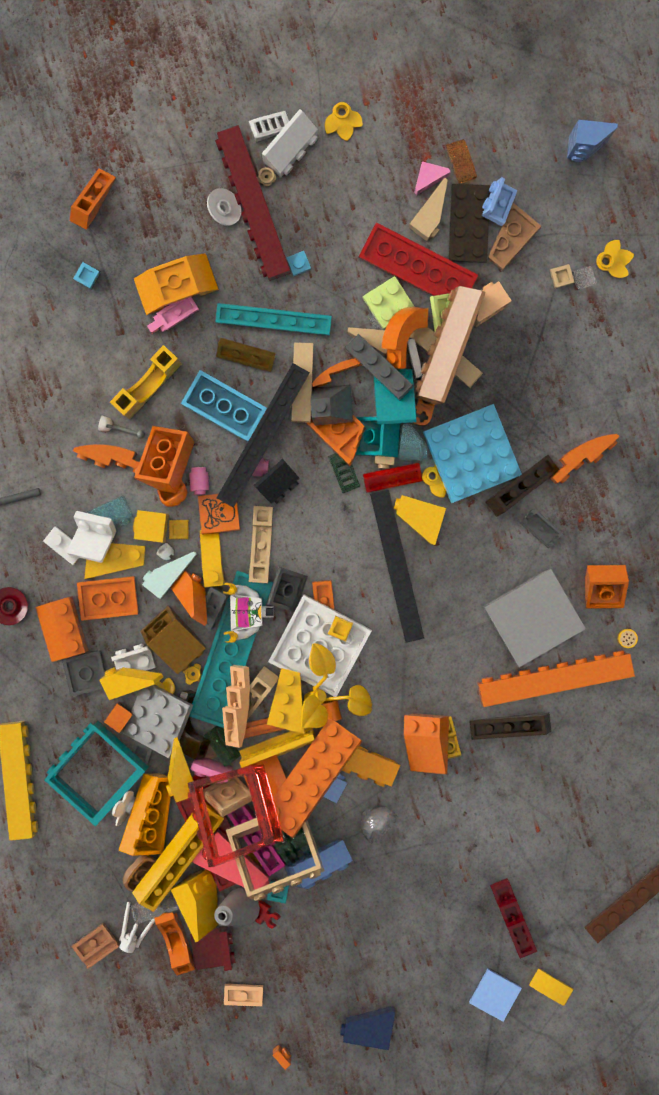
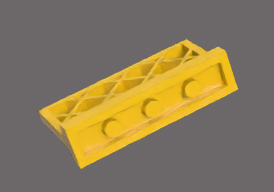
(277, 745)

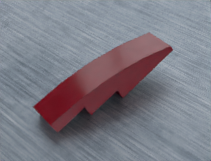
(513, 918)

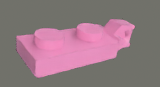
(173, 315)

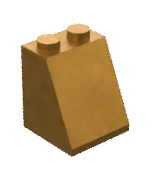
(172, 640)

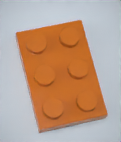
(107, 598)

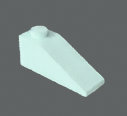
(164, 577)

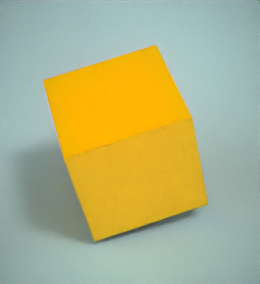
(150, 526)

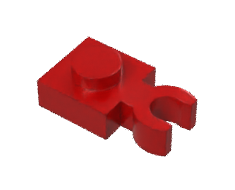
(265, 915)

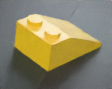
(198, 902)

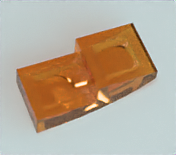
(461, 161)

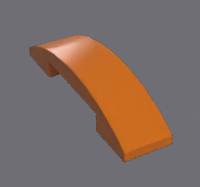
(324, 378)

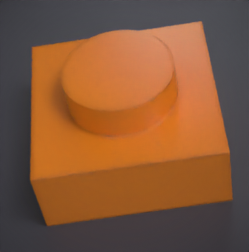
(282, 1055)

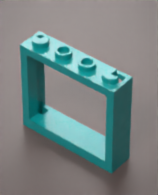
(72, 796)

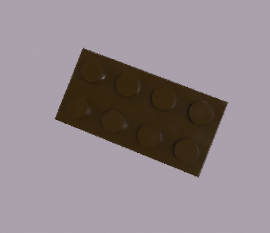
(467, 226)

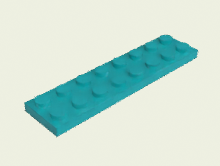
(216, 676)

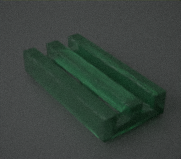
(219, 746)

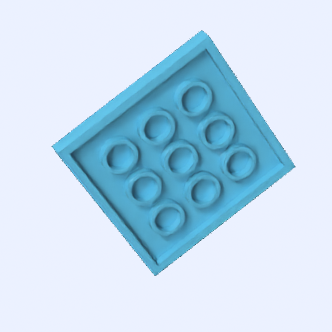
(472, 453)

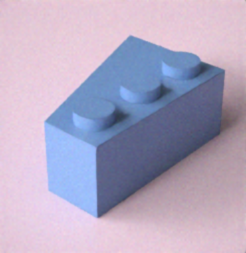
(333, 856)

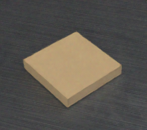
(227, 796)

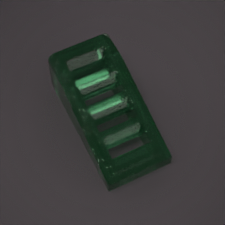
(332, 458)

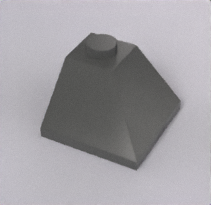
(331, 405)

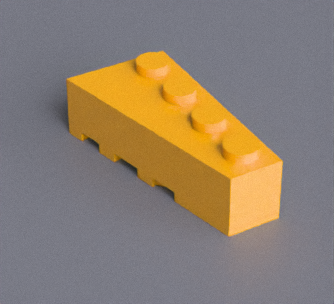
(372, 766)
(148, 817)

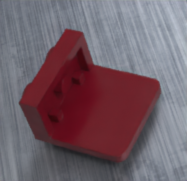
(214, 950)

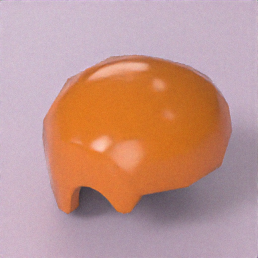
(173, 499)

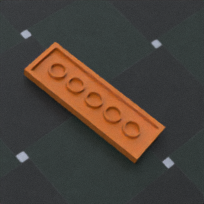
(313, 775)

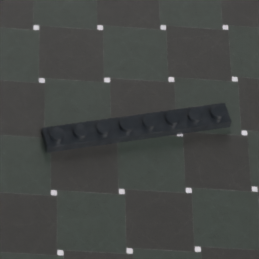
(263, 435)
(397, 566)

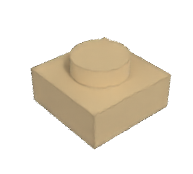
(561, 276)
(384, 462)

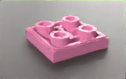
(209, 768)

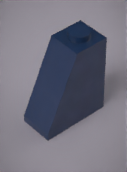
(370, 1028)

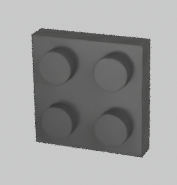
(84, 672)

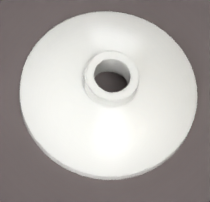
(223, 207)

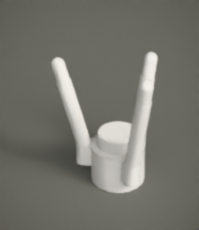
(129, 940)

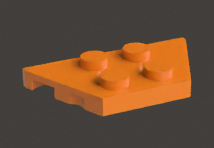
(341, 437)

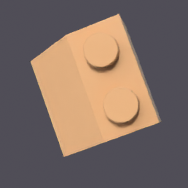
(493, 302)

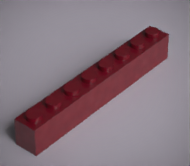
(253, 203)

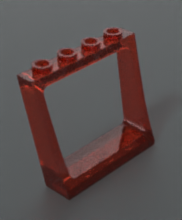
(263, 806)

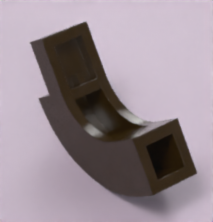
(190, 741)

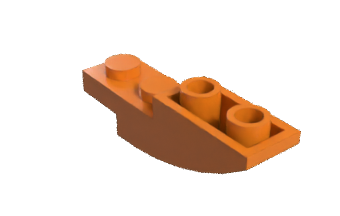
(589, 451)
(106, 454)

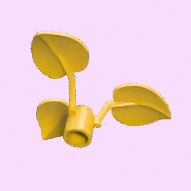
(313, 712)

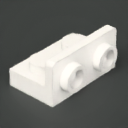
(139, 658)

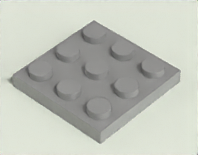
(157, 719)

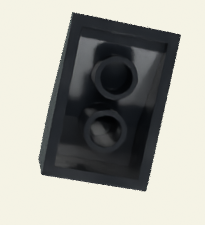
(277, 482)

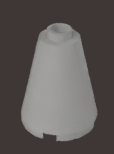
(237, 909)

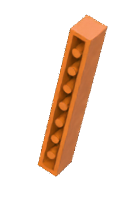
(555, 679)

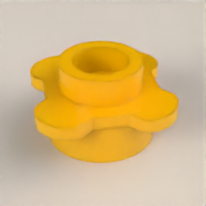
(189, 678)

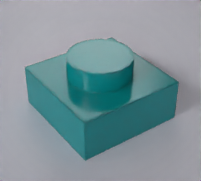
(278, 897)

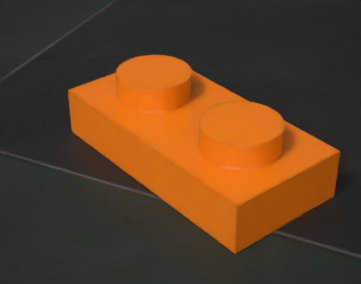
(324, 592)

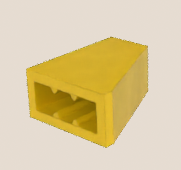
(421, 517)

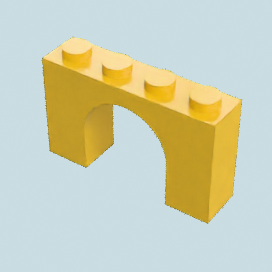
(131, 400)

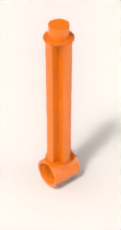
(260, 726)

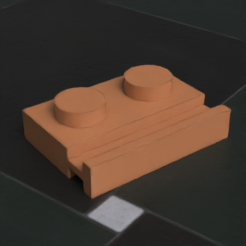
(95, 945)

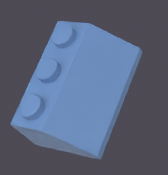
(588, 138)

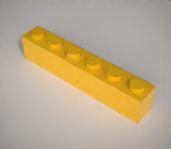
(17, 781)
(173, 862)

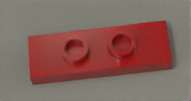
(392, 477)

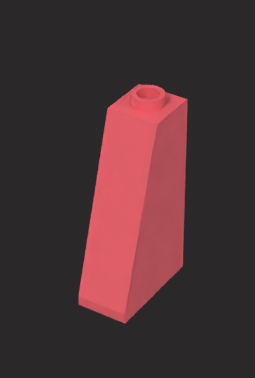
(230, 869)

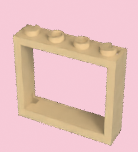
(278, 886)

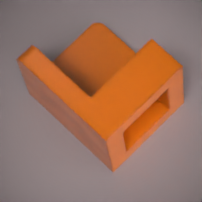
(118, 717)

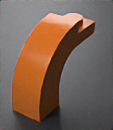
(399, 331)
(176, 942)

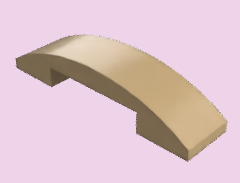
(261, 544)

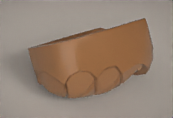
(137, 871)

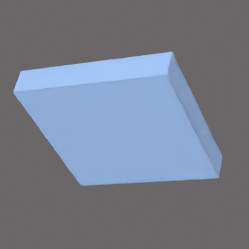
(495, 994)

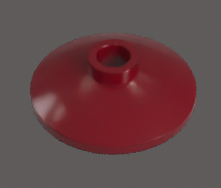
(19, 602)

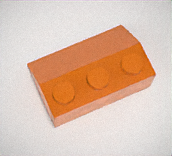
(164, 458)
(62, 629)

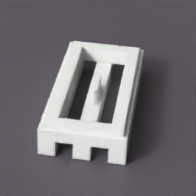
(414, 358)

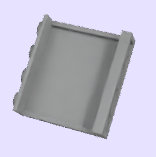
(535, 618)

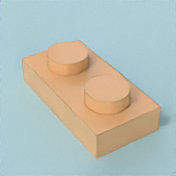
(243, 995)

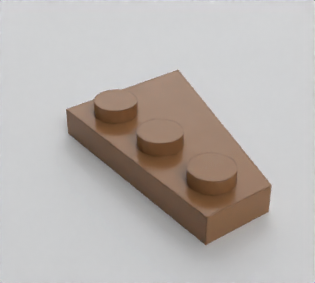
(513, 237)

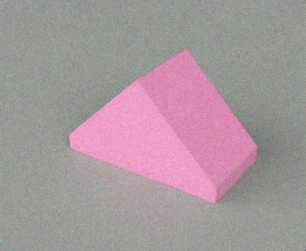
(429, 176)

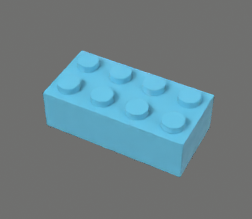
(223, 406)

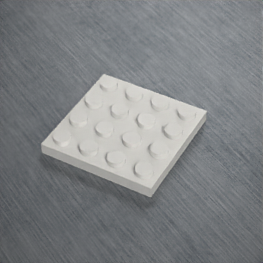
(310, 626)

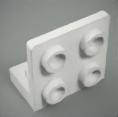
(92, 537)

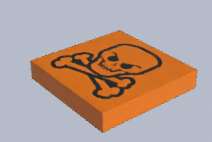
(217, 515)

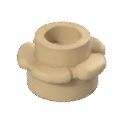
(266, 181)

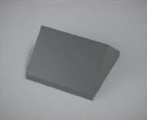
(287, 589)

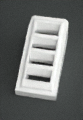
(267, 119)

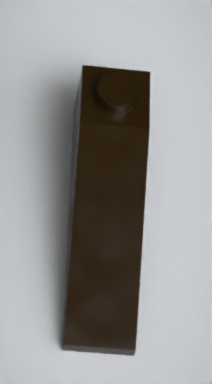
(522, 486)
(511, 726)

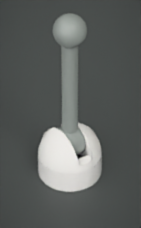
(106, 425)

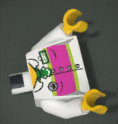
(246, 612)

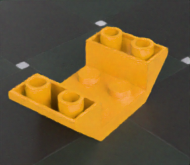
(175, 282)

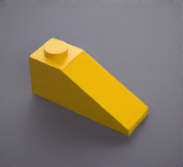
(212, 560)
(127, 680)
(178, 773)

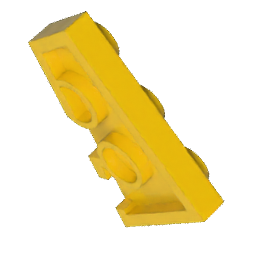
(117, 558)
(287, 702)

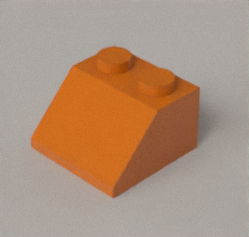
(606, 586)

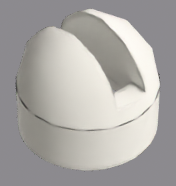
(165, 551)

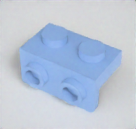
(499, 202)

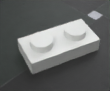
(60, 543)

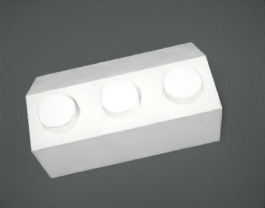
(290, 144)

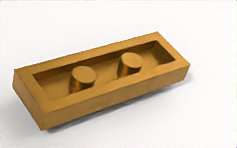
(245, 354)

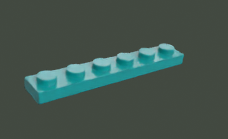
(273, 319)

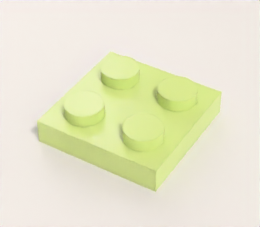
(387, 300)

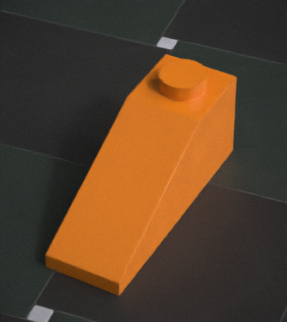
(91, 199)
(191, 595)

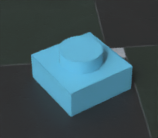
(298, 263)
(86, 275)

